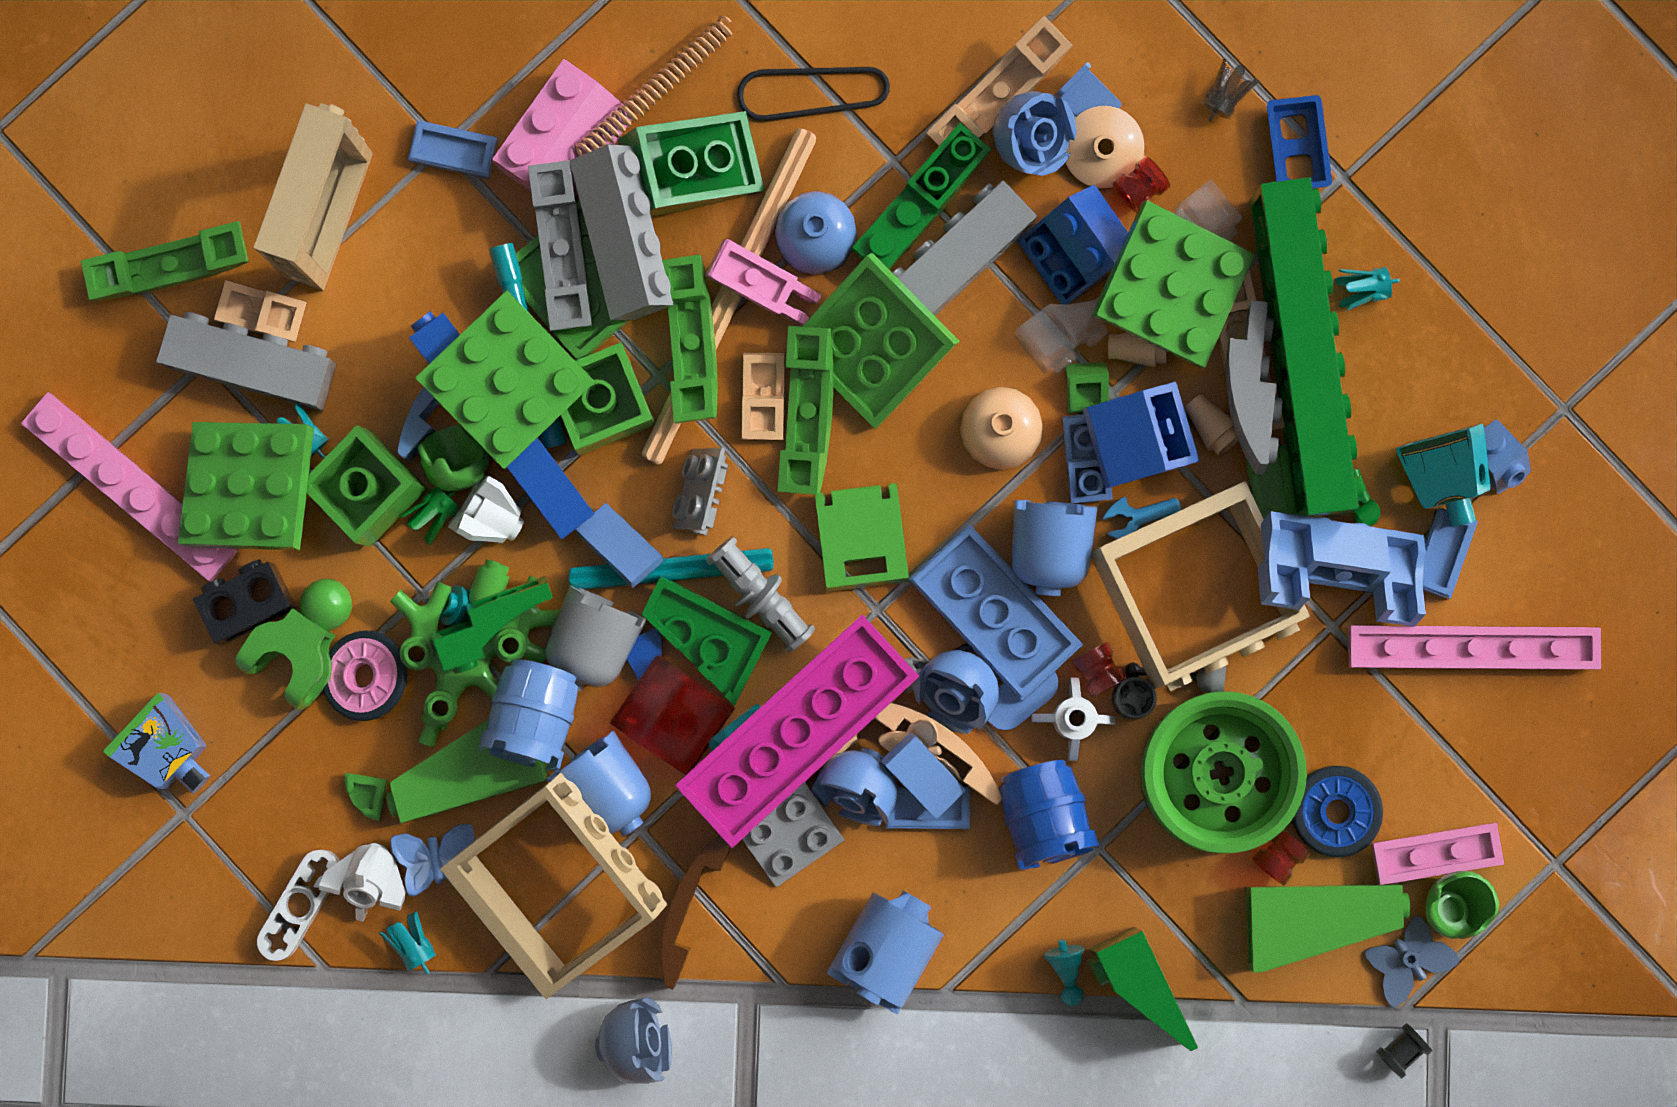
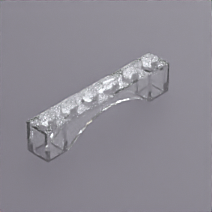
(1062, 328)

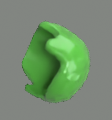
(453, 459)
(1461, 905)

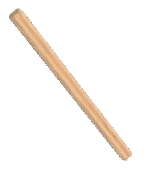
(727, 300)

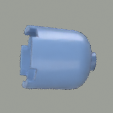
(1052, 544)
(610, 783)

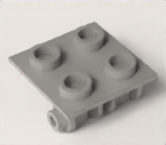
(701, 473)
(792, 836)

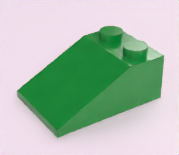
(695, 161)
(1134, 974)

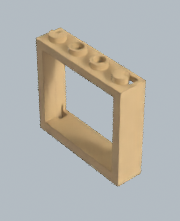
(314, 196)
(1249, 522)
(511, 925)

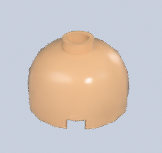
(1001, 428)

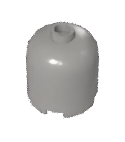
(591, 638)

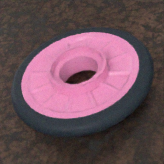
(387, 682)

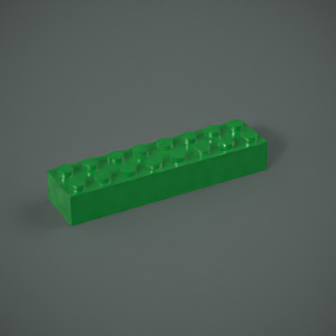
(1305, 349)

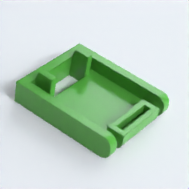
(860, 529)

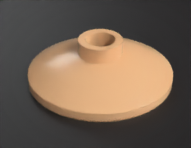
(1104, 123)

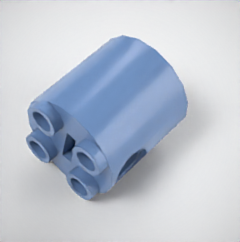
(887, 950)

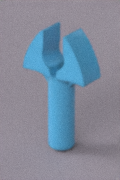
(1140, 515)

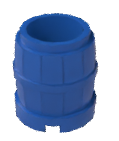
(1046, 814)

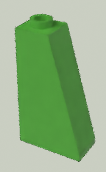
(457, 778)
(1309, 920)

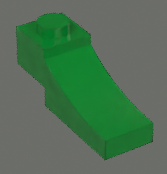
(463, 643)

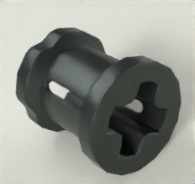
(1404, 1051)

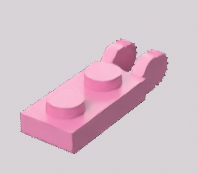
(759, 281)

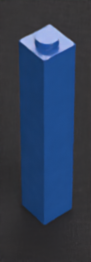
(534, 467)

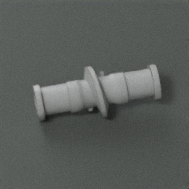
(761, 594)

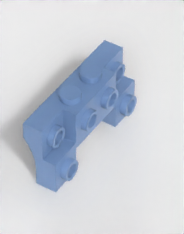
(1343, 556)

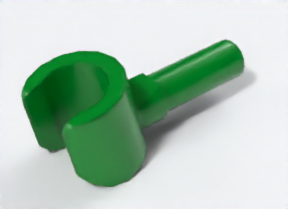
(1369, 510)

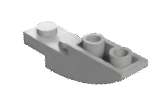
(1249, 400)

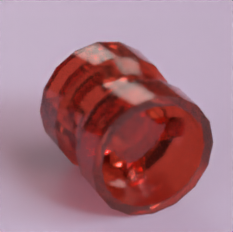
(1141, 183)
(1099, 669)
(1281, 857)

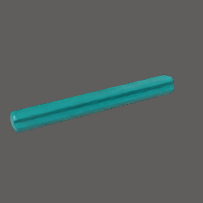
(671, 568)

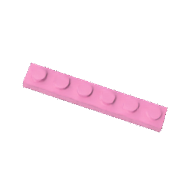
(120, 480)
(1474, 647)

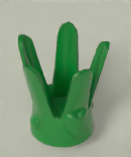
(434, 503)

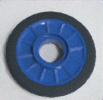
(1363, 817)

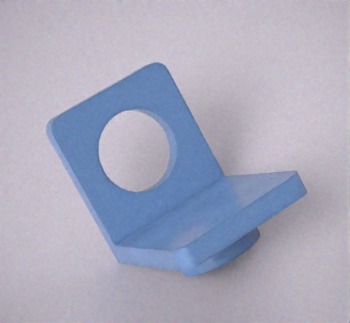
(1086, 91)

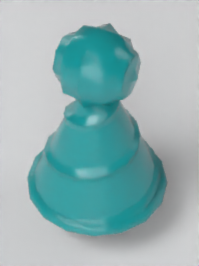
(1066, 963)

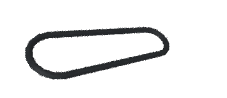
(796, 71)

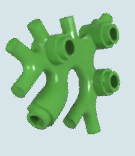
(424, 621)

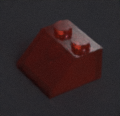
(672, 715)

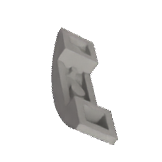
(560, 245)

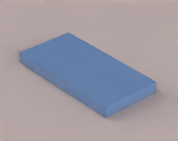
(995, 613)

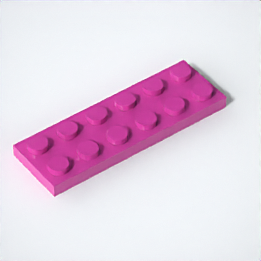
(797, 731)

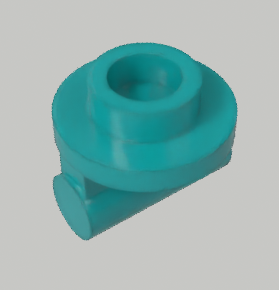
(455, 607)

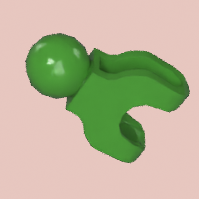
(303, 639)

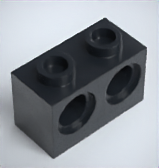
(247, 611)

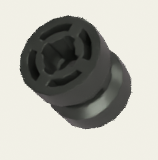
(1140, 695)

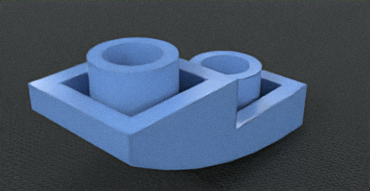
(1081, 462)

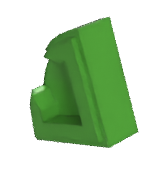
(367, 794)

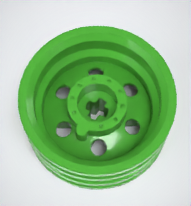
(1277, 759)

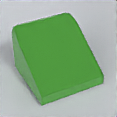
(1086, 385)

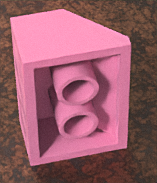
(556, 121)

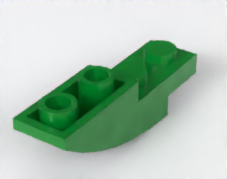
(923, 197)

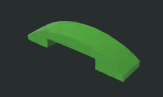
(165, 264)
(692, 341)
(809, 410)

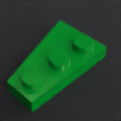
(709, 635)

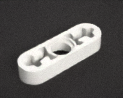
(292, 936)

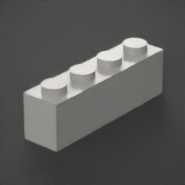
(621, 232)
(967, 247)
(246, 361)

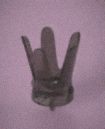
(1223, 95)

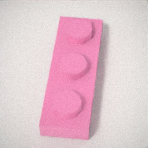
(1437, 853)

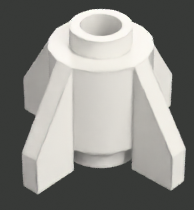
(488, 514)
(1061, 721)
(367, 877)

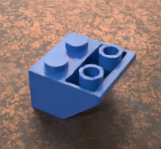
(1075, 244)
(1141, 435)

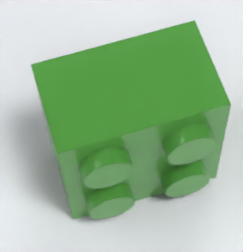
(610, 406)
(363, 486)

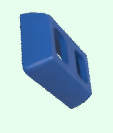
(1313, 145)

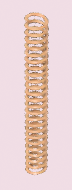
(703, 52)

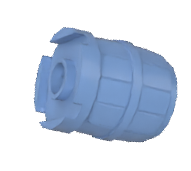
(531, 714)

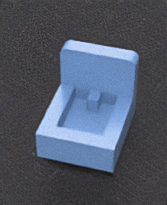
(1506, 458)

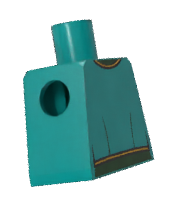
(1449, 471)

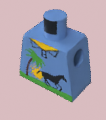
(161, 746)

